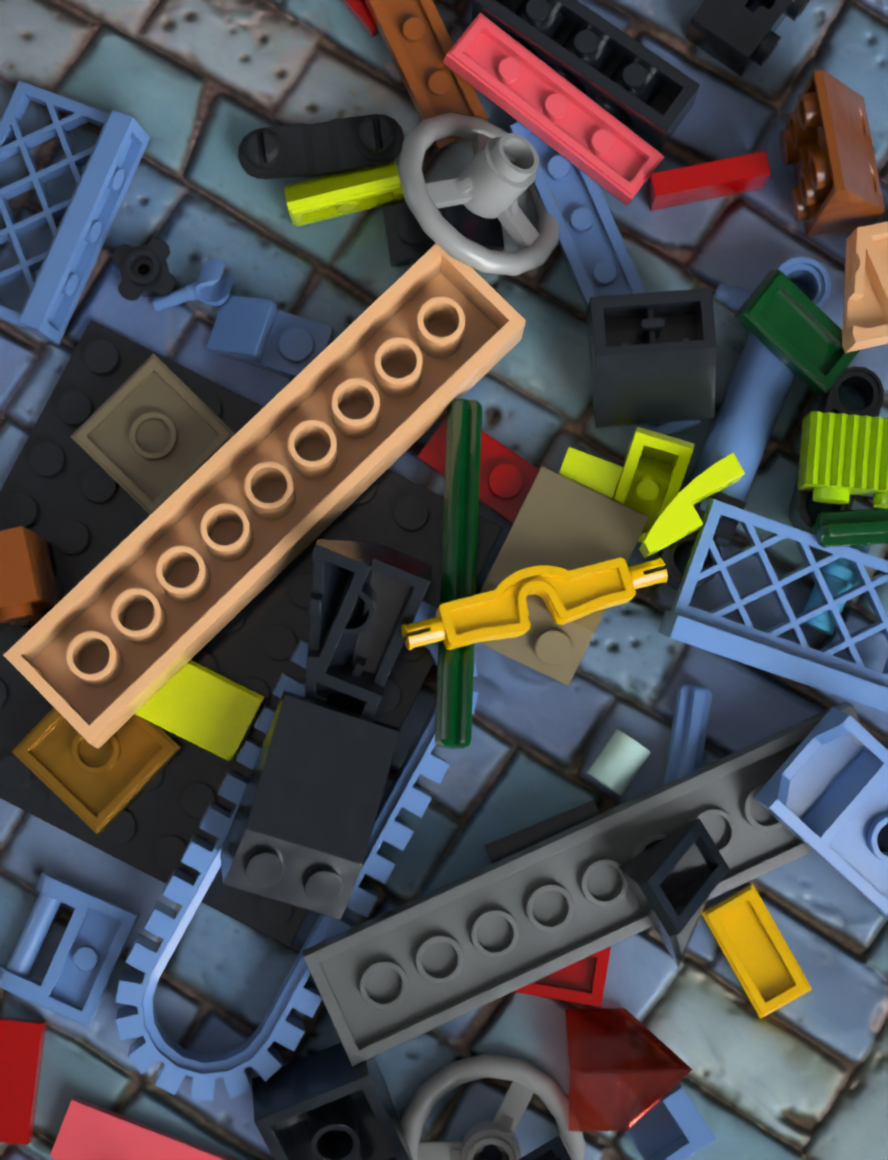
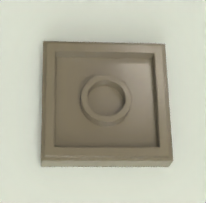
(152, 434)

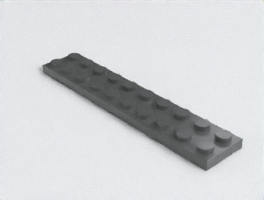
(543, 904)

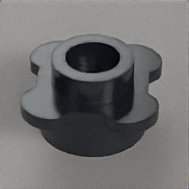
(156, 281)

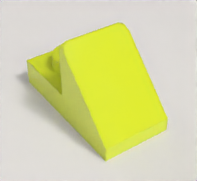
(652, 473)

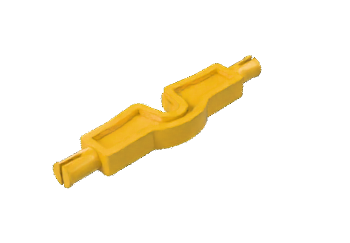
(505, 611)

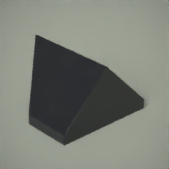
(675, 882)

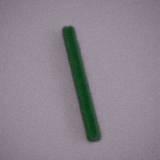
(459, 568)

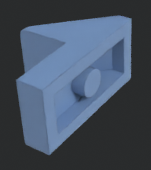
(265, 337)

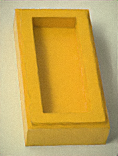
(755, 950)

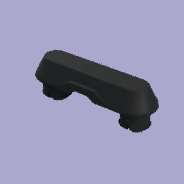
(321, 147)

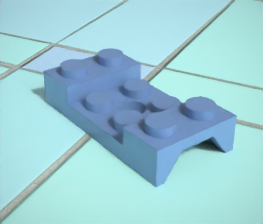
(837, 801)

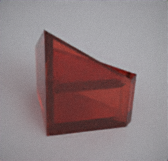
(615, 1069)

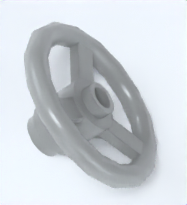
(488, 187)
(501, 1130)

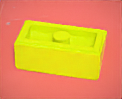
(343, 193)
(204, 709)

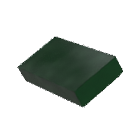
(796, 331)

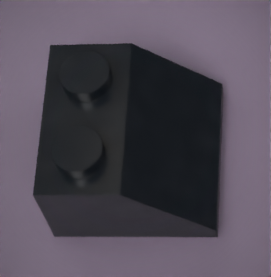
(328, 1110)

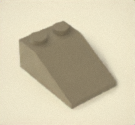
(569, 529)

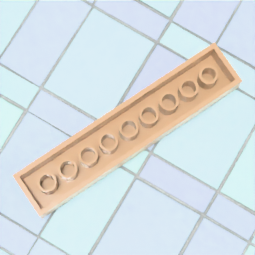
(266, 495)

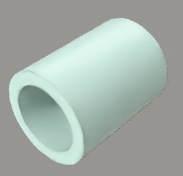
(618, 762)

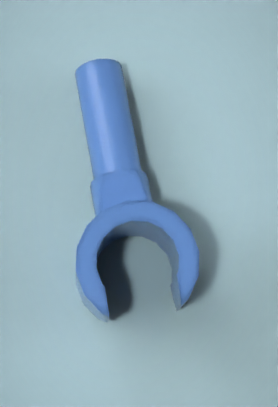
(208, 288)

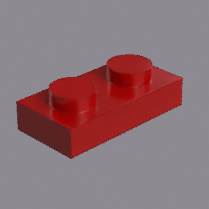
(503, 474)

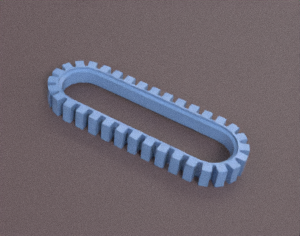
(296, 991)

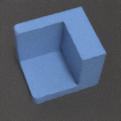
(671, 1129)

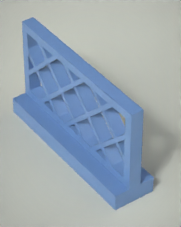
(85, 215)
(765, 648)

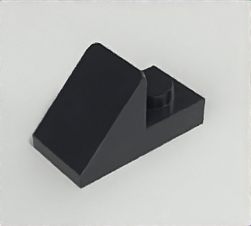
(409, 242)

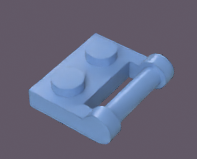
(84, 955)

